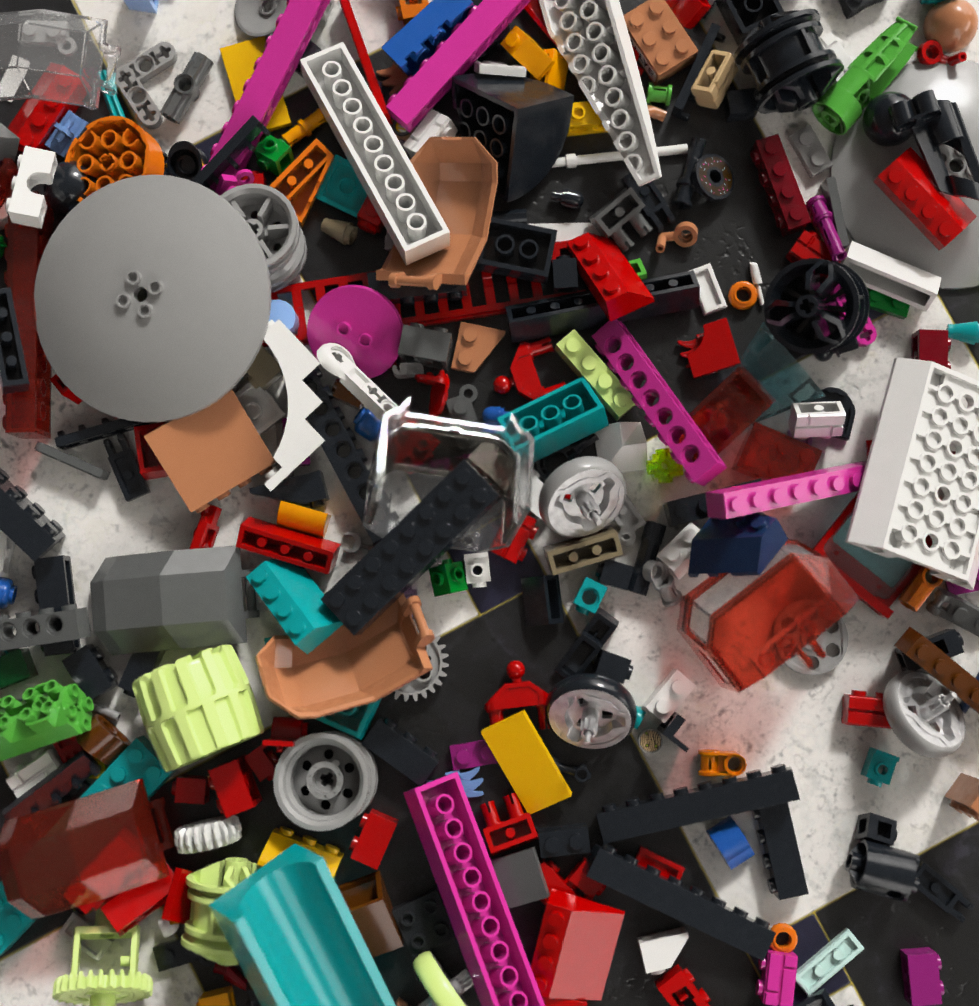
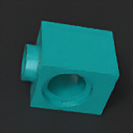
(599, 591)

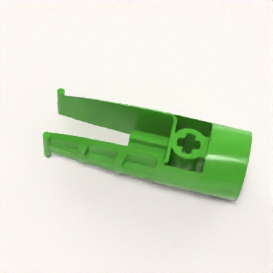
(866, 78)

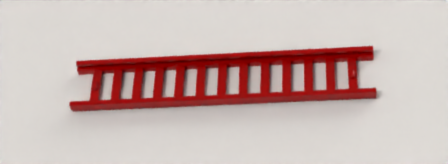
(443, 316)

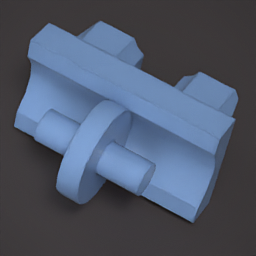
(65, 132)

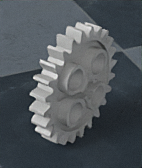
(420, 684)

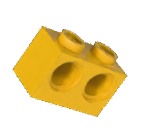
(584, 120)

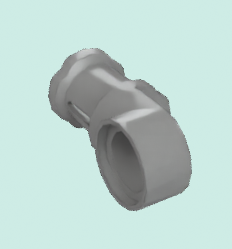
(662, 582)

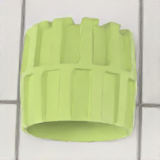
(197, 707)

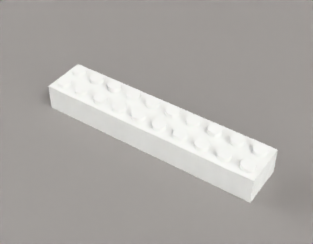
(375, 154)

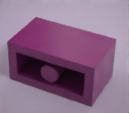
(921, 976)

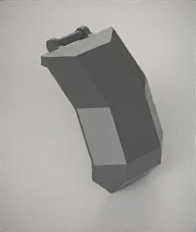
(171, 600)

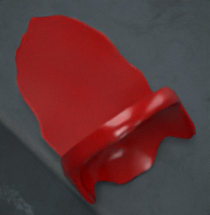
(439, 392)

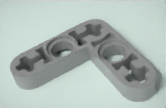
(137, 78)

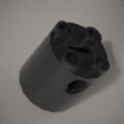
(883, 870)

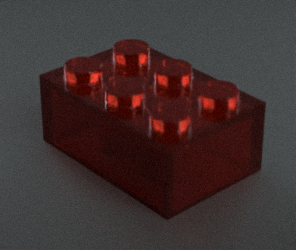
(773, 454)

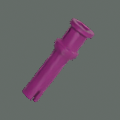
(824, 221)

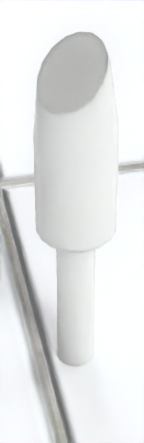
(756, 280)

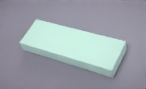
(828, 961)

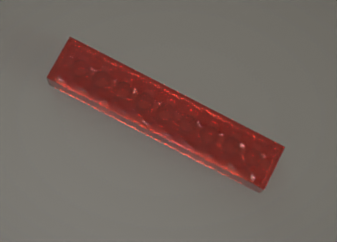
(29, 411)

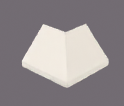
(623, 445)

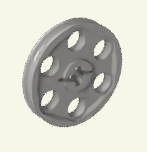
(839, 638)

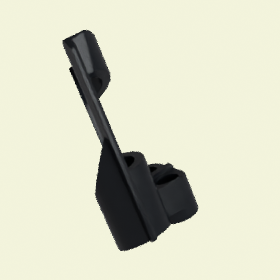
(934, 124)

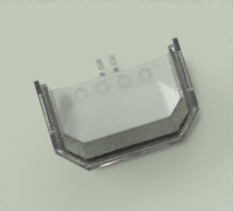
(421, 450)

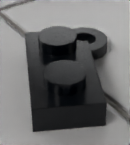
(173, 954)

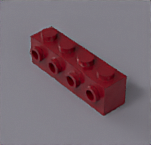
(780, 185)

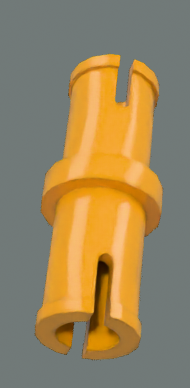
(304, 128)

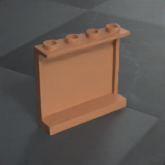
(210, 452)

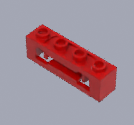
(674, 981)

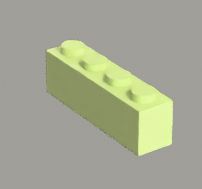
(604, 383)

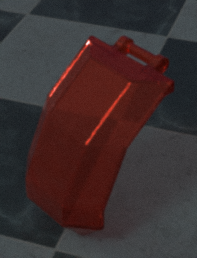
(84, 850)

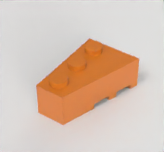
(304, 178)

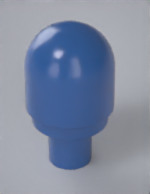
(491, 414)

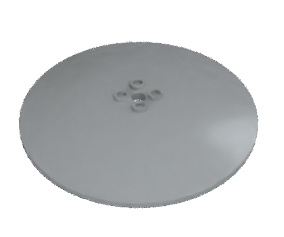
(873, 217)
(201, 308)

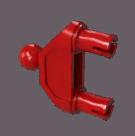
(524, 373)
(517, 694)

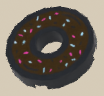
(723, 175)

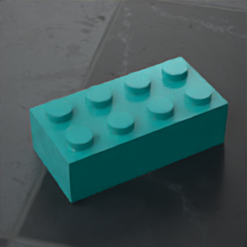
(560, 417)

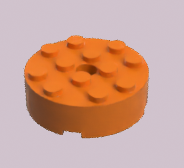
(115, 151)

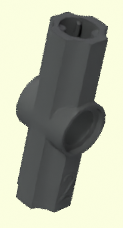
(194, 75)

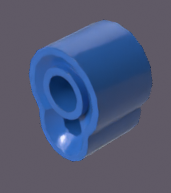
(730, 842)

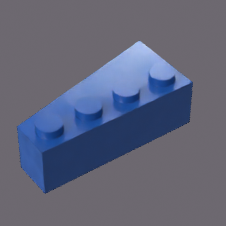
(424, 33)

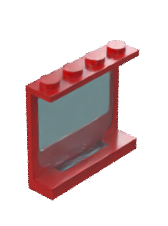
(870, 575)

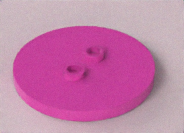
(361, 323)

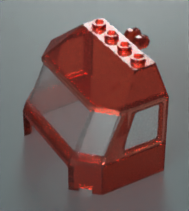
(756, 623)

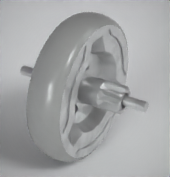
(597, 506)
(913, 727)

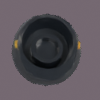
(185, 160)

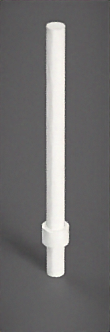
(572, 160)

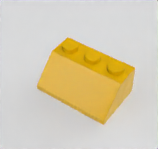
(284, 837)

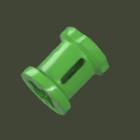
(658, 93)

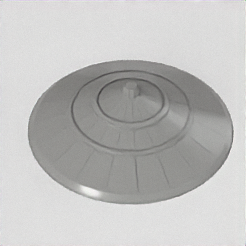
(258, 16)

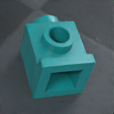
(873, 761)

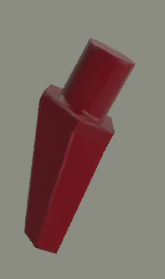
(231, 975)

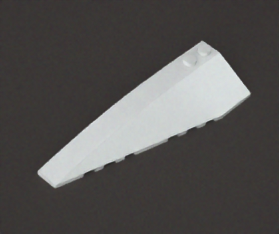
(602, 58)

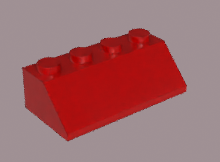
(36, 122)
(915, 194)
(608, 275)

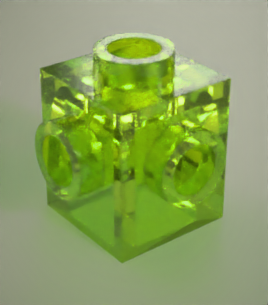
(657, 472)

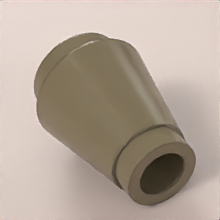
(341, 231)

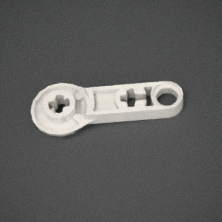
(341, 364)

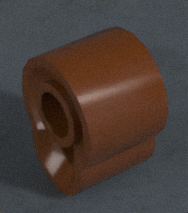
(103, 740)

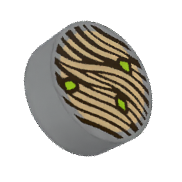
(650, 740)

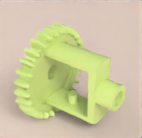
(103, 989)

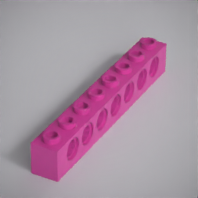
(708, 462)

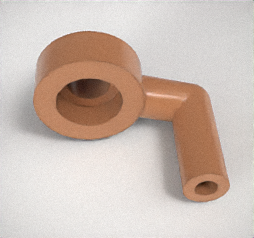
(678, 236)

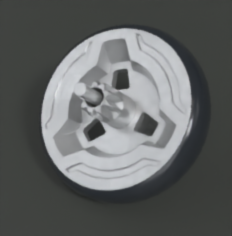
(598, 695)

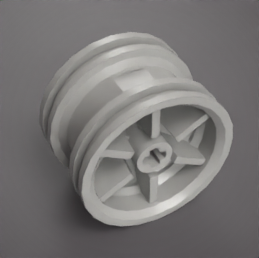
(271, 207)
(291, 777)

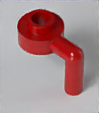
(936, 54)

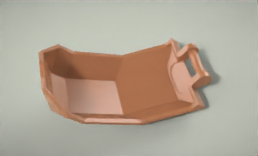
(463, 187)
(346, 667)

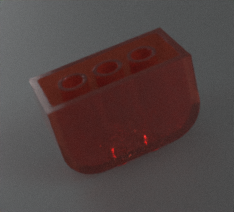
(730, 409)

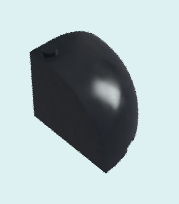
(516, 122)

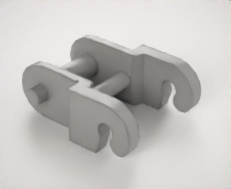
(407, 370)

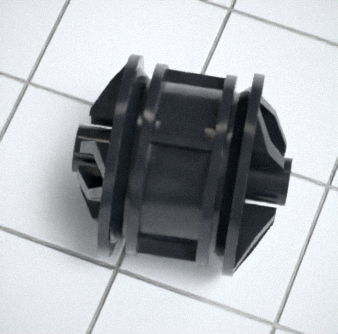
(788, 61)
(816, 306)

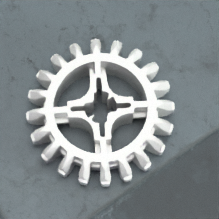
(207, 834)

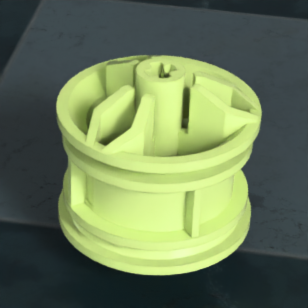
(206, 885)

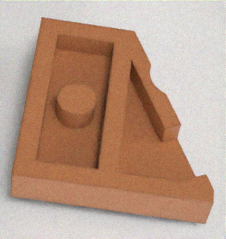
(474, 346)

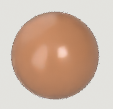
(951, 24)

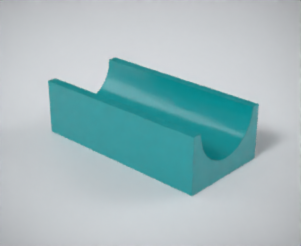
(298, 936)

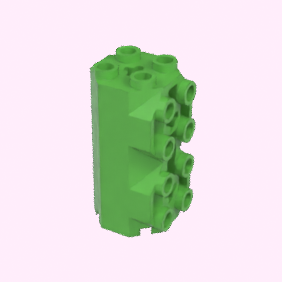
(42, 717)

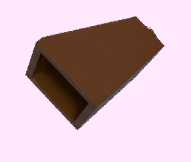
(372, 913)

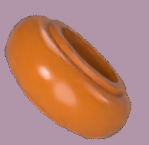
(744, 285)
(793, 938)

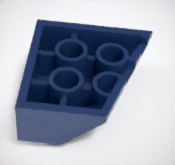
(736, 545)

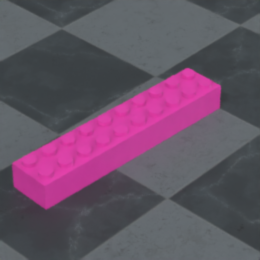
(472, 894)

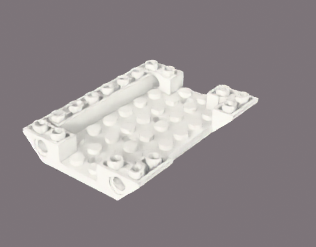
(910, 464)

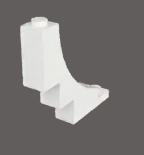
(299, 436)

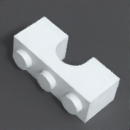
(35, 168)

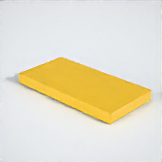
(239, 64)
(526, 762)

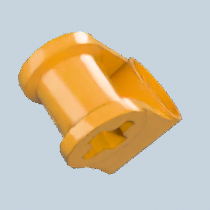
(715, 763)

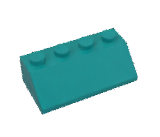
(294, 602)

